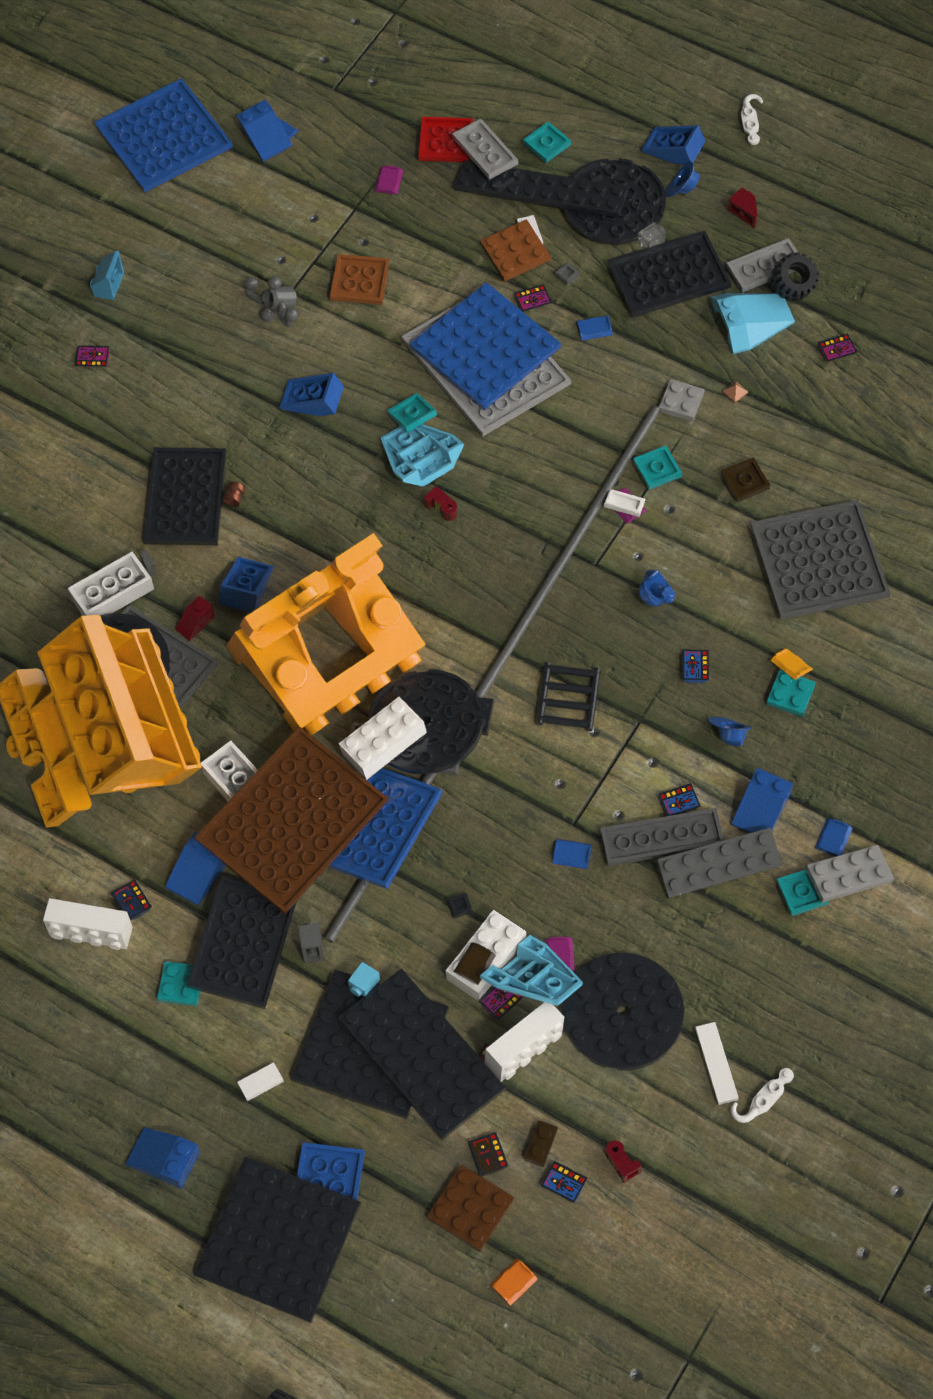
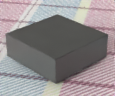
(567, 274)
(148, 563)

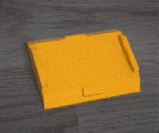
(791, 664)

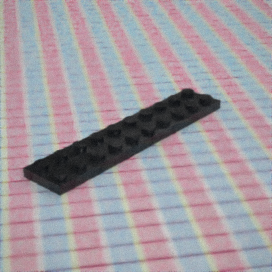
(544, 189)

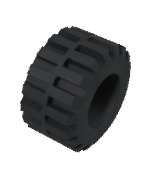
(804, 267)

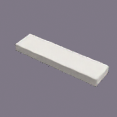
(716, 1063)

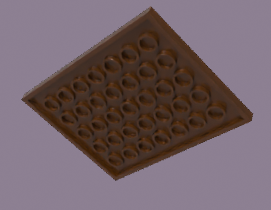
(291, 820)

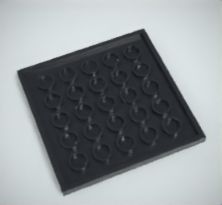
(338, 1064)
(277, 1239)

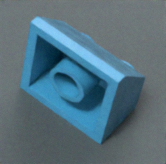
(108, 276)

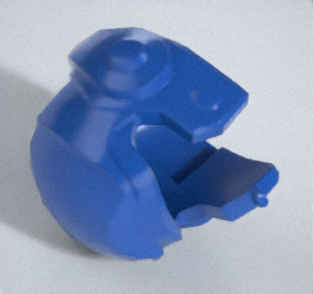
(655, 589)

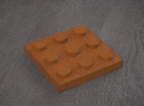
(515, 250)
(360, 279)

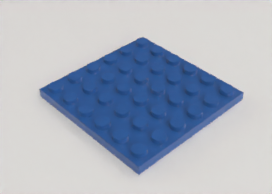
(163, 135)
(485, 346)

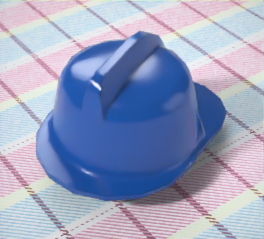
(684, 180)
(730, 730)

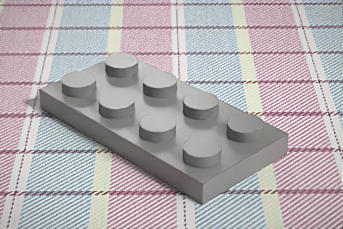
(485, 148)
(757, 266)
(849, 873)

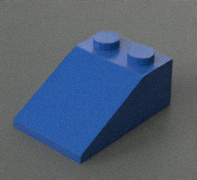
(264, 130)
(675, 143)
(313, 395)
(245, 584)
(762, 802)
(194, 872)
(164, 1156)

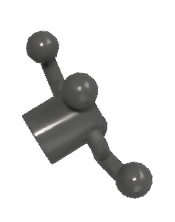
(275, 298)

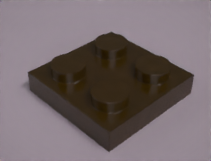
(745, 479)

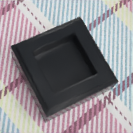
(460, 905)

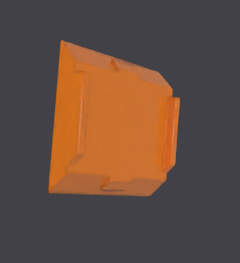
(513, 1281)

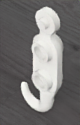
(750, 120)
(765, 1097)

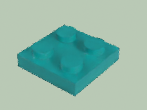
(547, 142)
(412, 412)
(657, 467)
(791, 694)
(799, 893)
(174, 985)

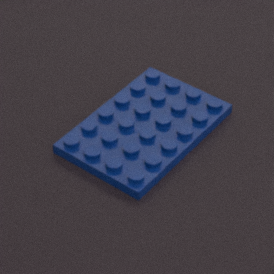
(388, 837)

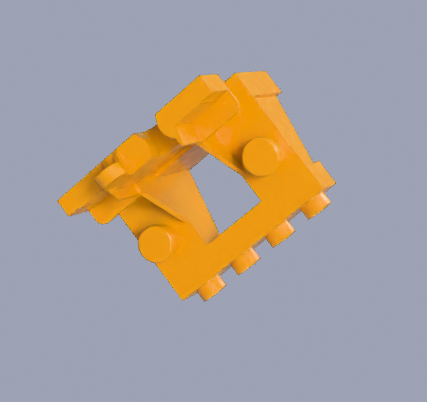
(364, 608)
(105, 714)

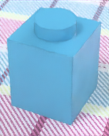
(363, 980)

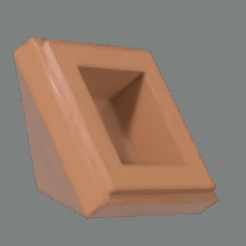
(735, 391)

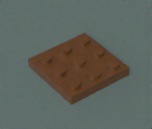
(470, 1208)

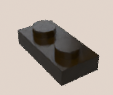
(541, 1143)

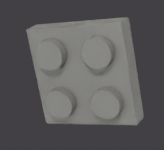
(681, 400)

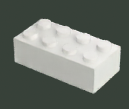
(111, 587)
(382, 738)
(228, 770)
(87, 924)
(501, 938)
(524, 1041)

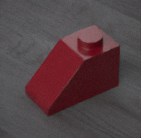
(744, 206)
(195, 618)

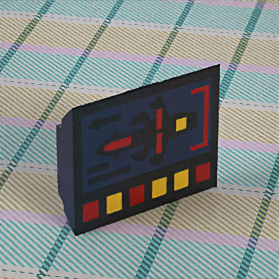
(131, 900)

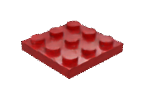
(438, 141)

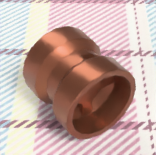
(234, 493)

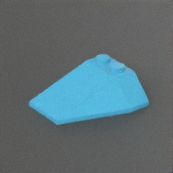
(752, 317)
(421, 453)
(535, 974)

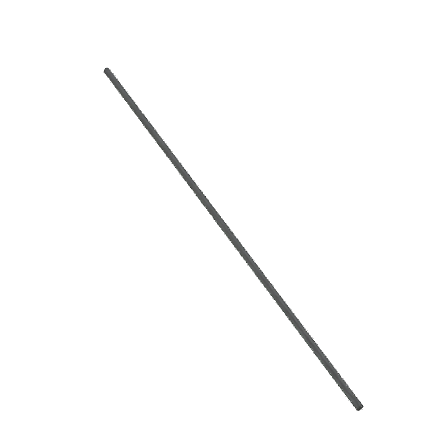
(524, 622)

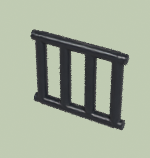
(543, 701)

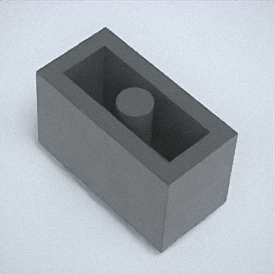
(311, 942)

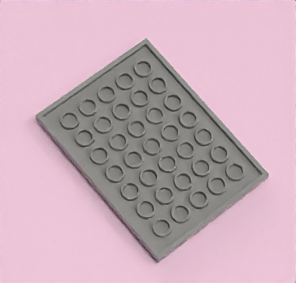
(530, 391)

